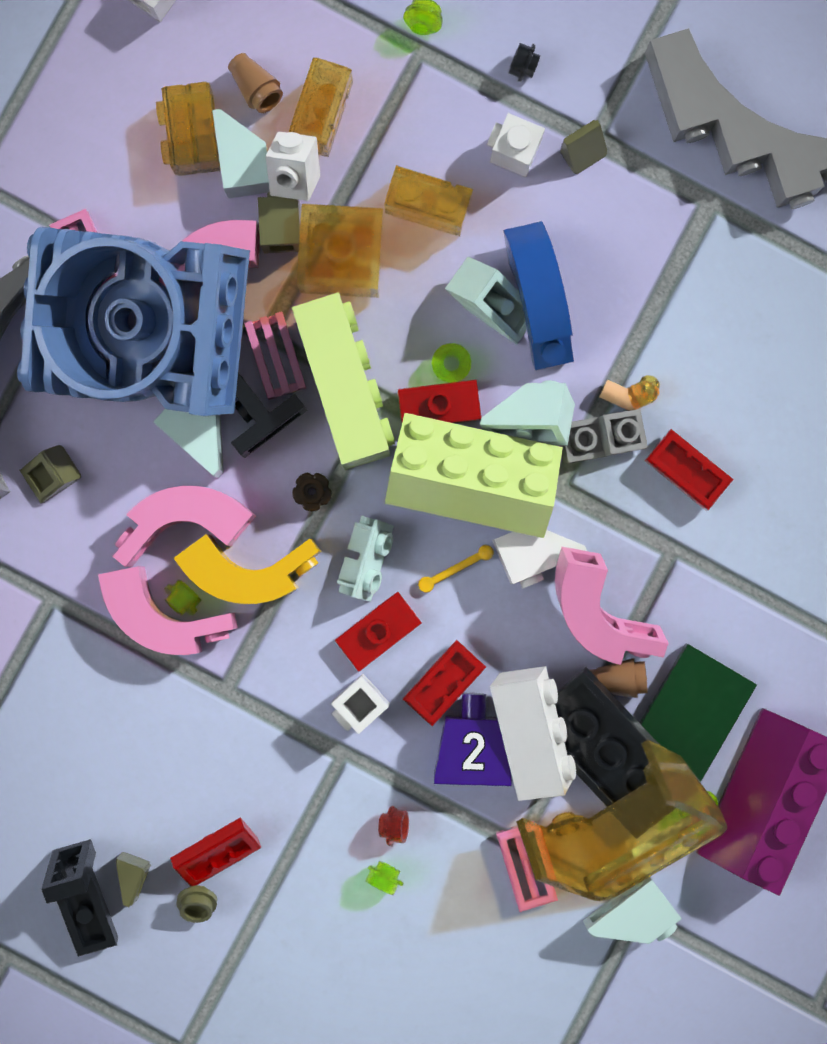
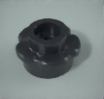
(524, 62)

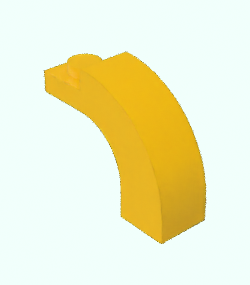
(220, 577)

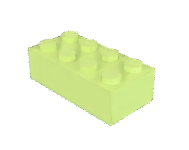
(341, 381)
(474, 475)

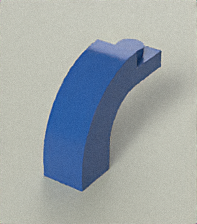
(541, 294)

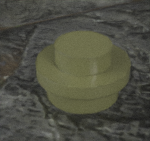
(196, 903)

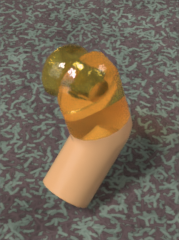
(633, 397)

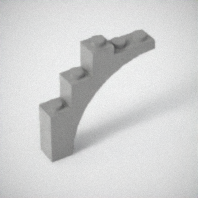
(744, 140)

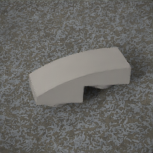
(605, 436)

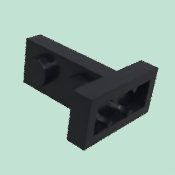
(267, 423)
(79, 897)

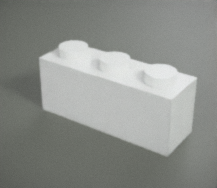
(533, 733)

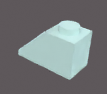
(240, 157)
(489, 298)
(534, 413)
(197, 436)
(635, 916)

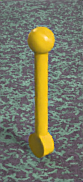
(485, 552)

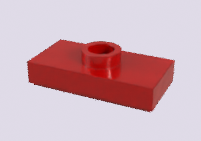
(444, 402)
(688, 470)
(378, 631)
(444, 682)
(215, 852)

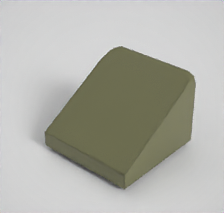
(584, 147)
(50, 473)
(131, 875)

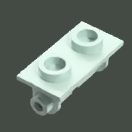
(363, 576)

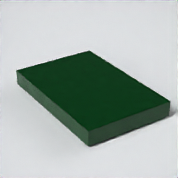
(697, 708)

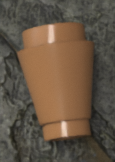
(255, 83)
(624, 679)

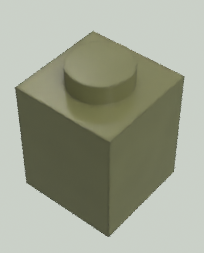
(279, 224)

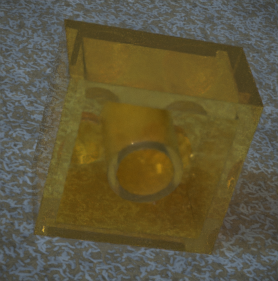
(340, 250)

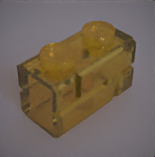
(322, 103)
(189, 128)
(428, 201)

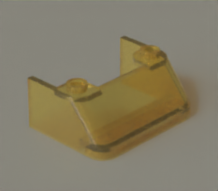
(628, 838)

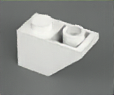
(528, 556)

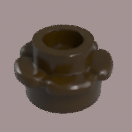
(312, 502)

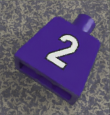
(472, 747)

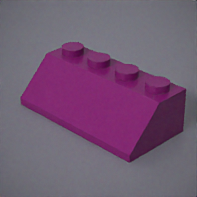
(770, 801)

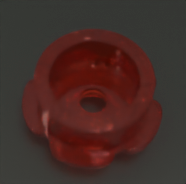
(394, 826)

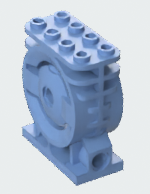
(188, 322)

